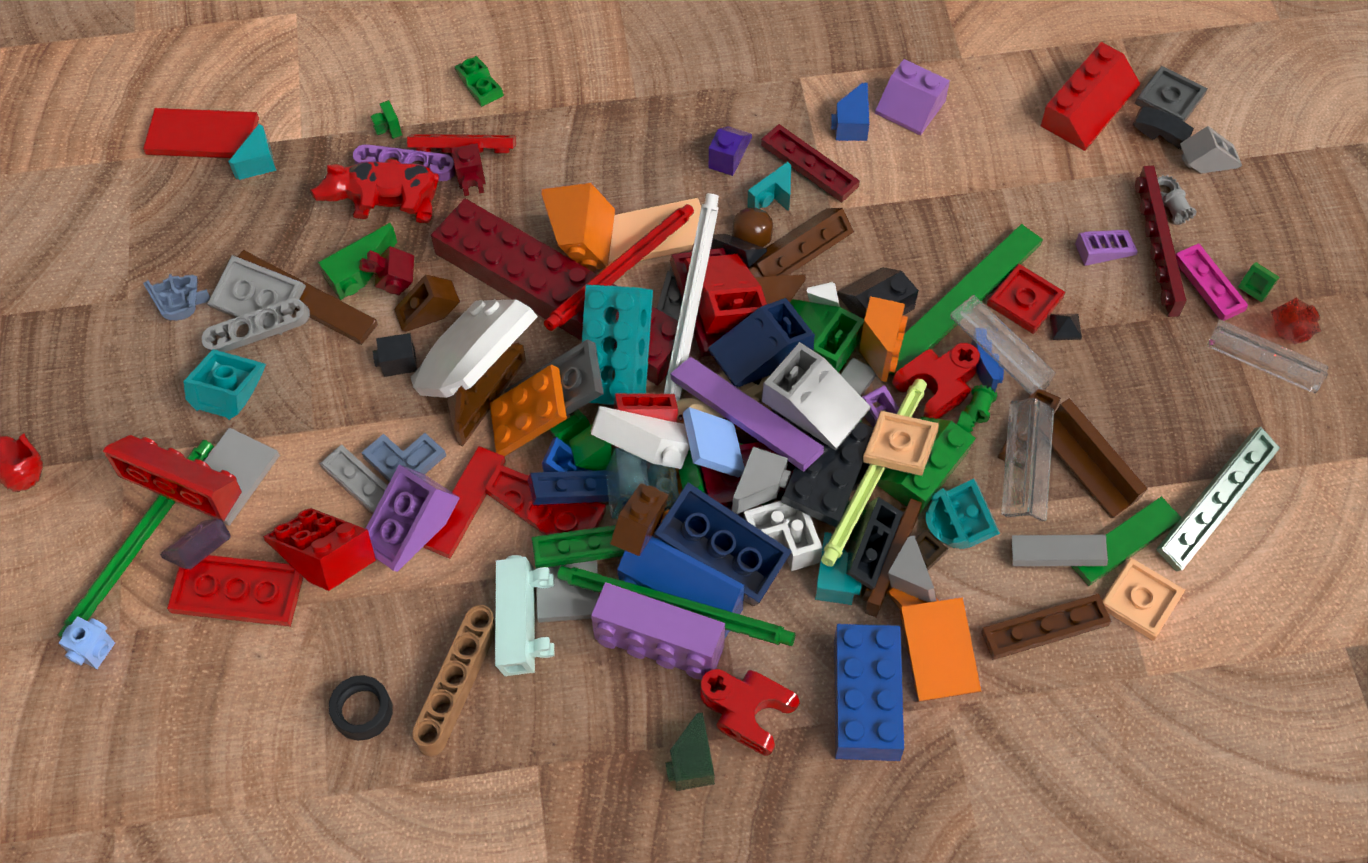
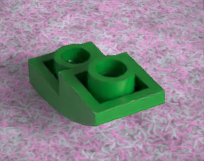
(478, 81)

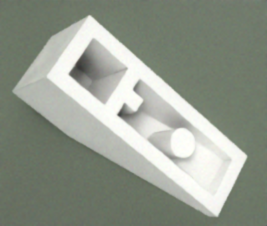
(644, 436)

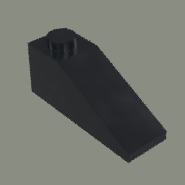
(871, 541)

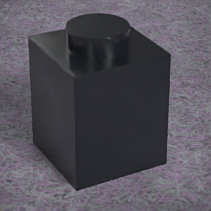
(395, 355)

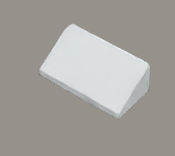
(823, 294)

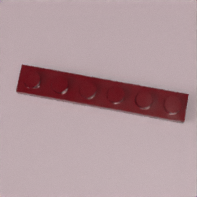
(1161, 247)

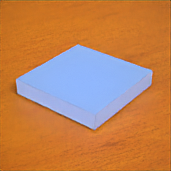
(713, 442)

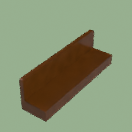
(804, 243)
(1094, 460)

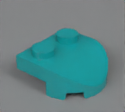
(961, 516)

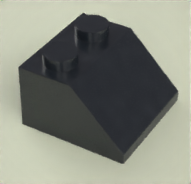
(883, 284)

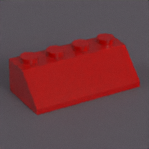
(1091, 97)
(174, 475)

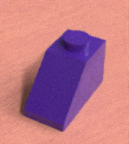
(728, 149)

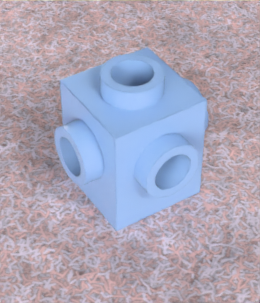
(86, 642)

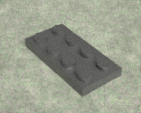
(578, 375)

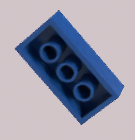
(868, 692)

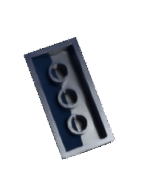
(723, 541)

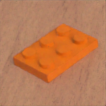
(528, 410)

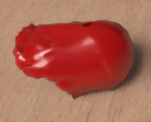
(19, 463)

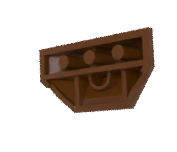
(472, 405)

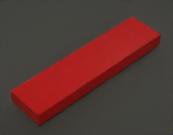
(472, 494)

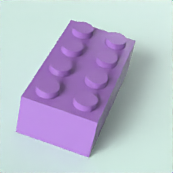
(657, 631)

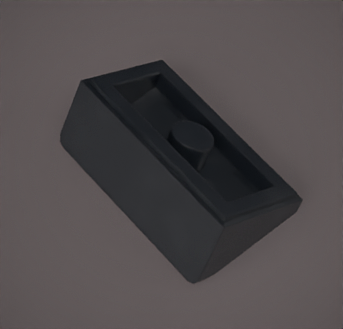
(747, 251)

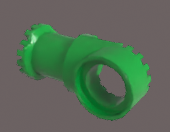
(978, 408)

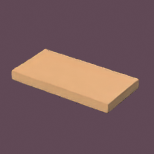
(634, 225)

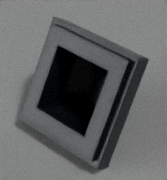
(1065, 327)

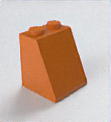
(581, 223)

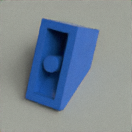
(852, 116)

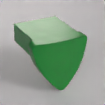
(570, 427)

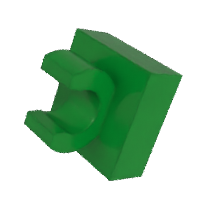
(386, 121)
(1258, 282)

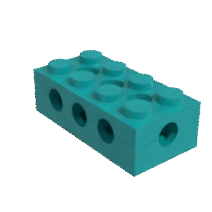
(629, 332)

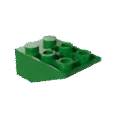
(834, 328)

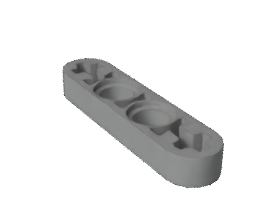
(255, 323)

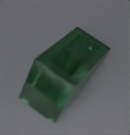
(691, 757)

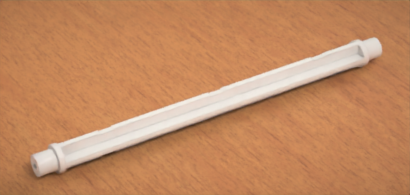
(693, 290)

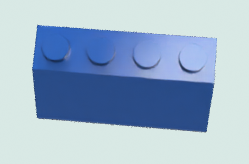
(680, 575)

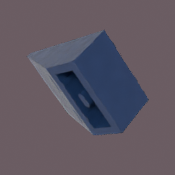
(761, 342)

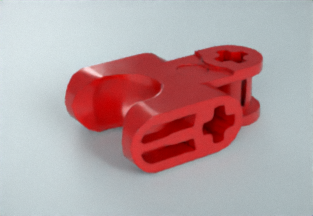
(944, 377)
(740, 703)

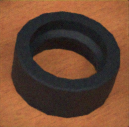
(344, 691)

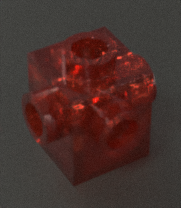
(1296, 321)

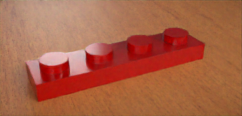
(425, 142)

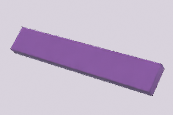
(747, 413)

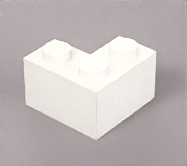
(790, 529)

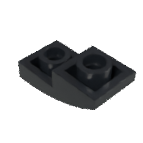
(1156, 122)

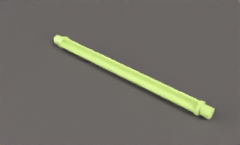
(868, 483)

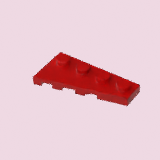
(513, 492)

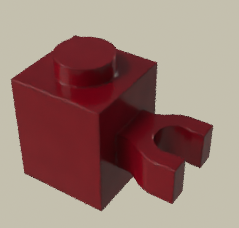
(468, 167)
(392, 269)

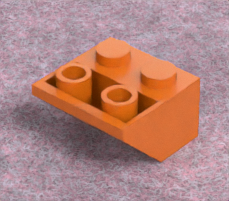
(883, 335)

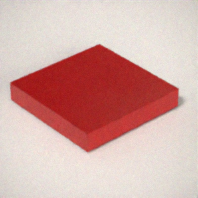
(1025, 298)

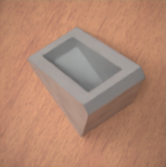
(910, 572)

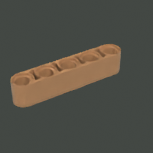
(454, 694)

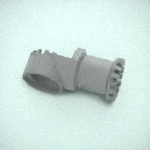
(1176, 200)

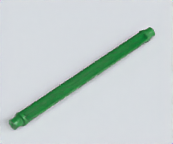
(128, 549)
(733, 622)

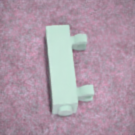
(516, 616)

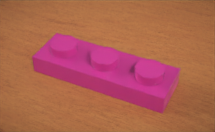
(1210, 282)

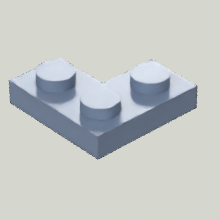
(419, 456)

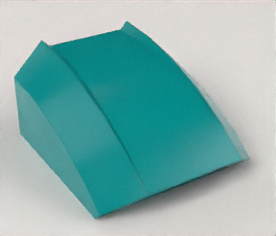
(222, 383)

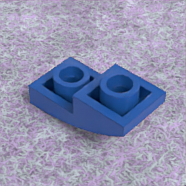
(988, 369)

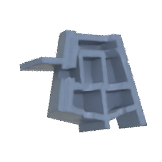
(177, 296)

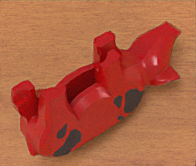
(382, 185)

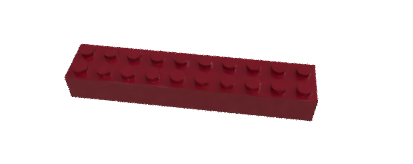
(532, 273)

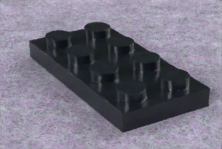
(829, 480)

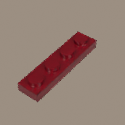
(810, 163)

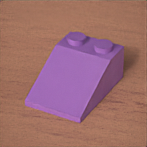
(408, 516)

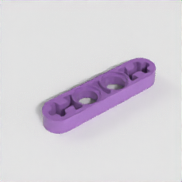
(382, 153)

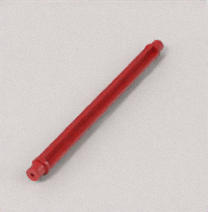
(619, 266)

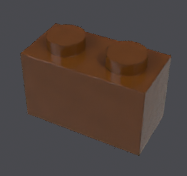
(639, 519)

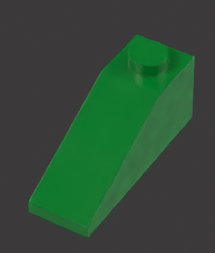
(342, 267)

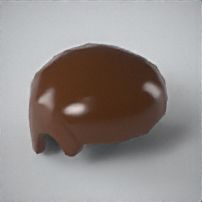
(753, 226)

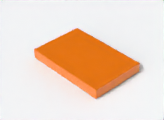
(940, 649)

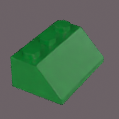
(948, 451)

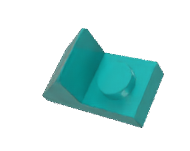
(774, 186)

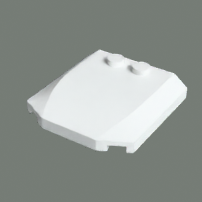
(471, 346)

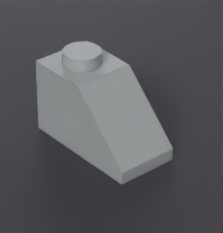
(1209, 152)
(760, 480)

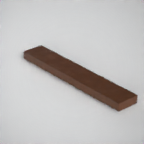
(326, 308)

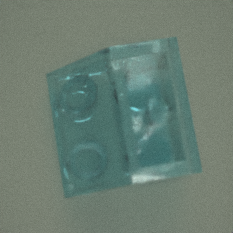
(628, 471)

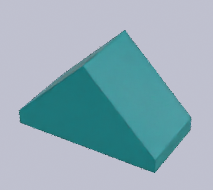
(253, 156)

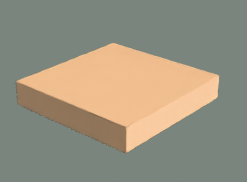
(901, 443)
(1142, 598)

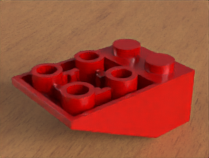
(728, 293)
(322, 547)

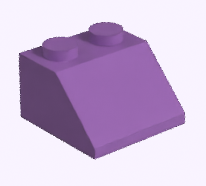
(912, 97)

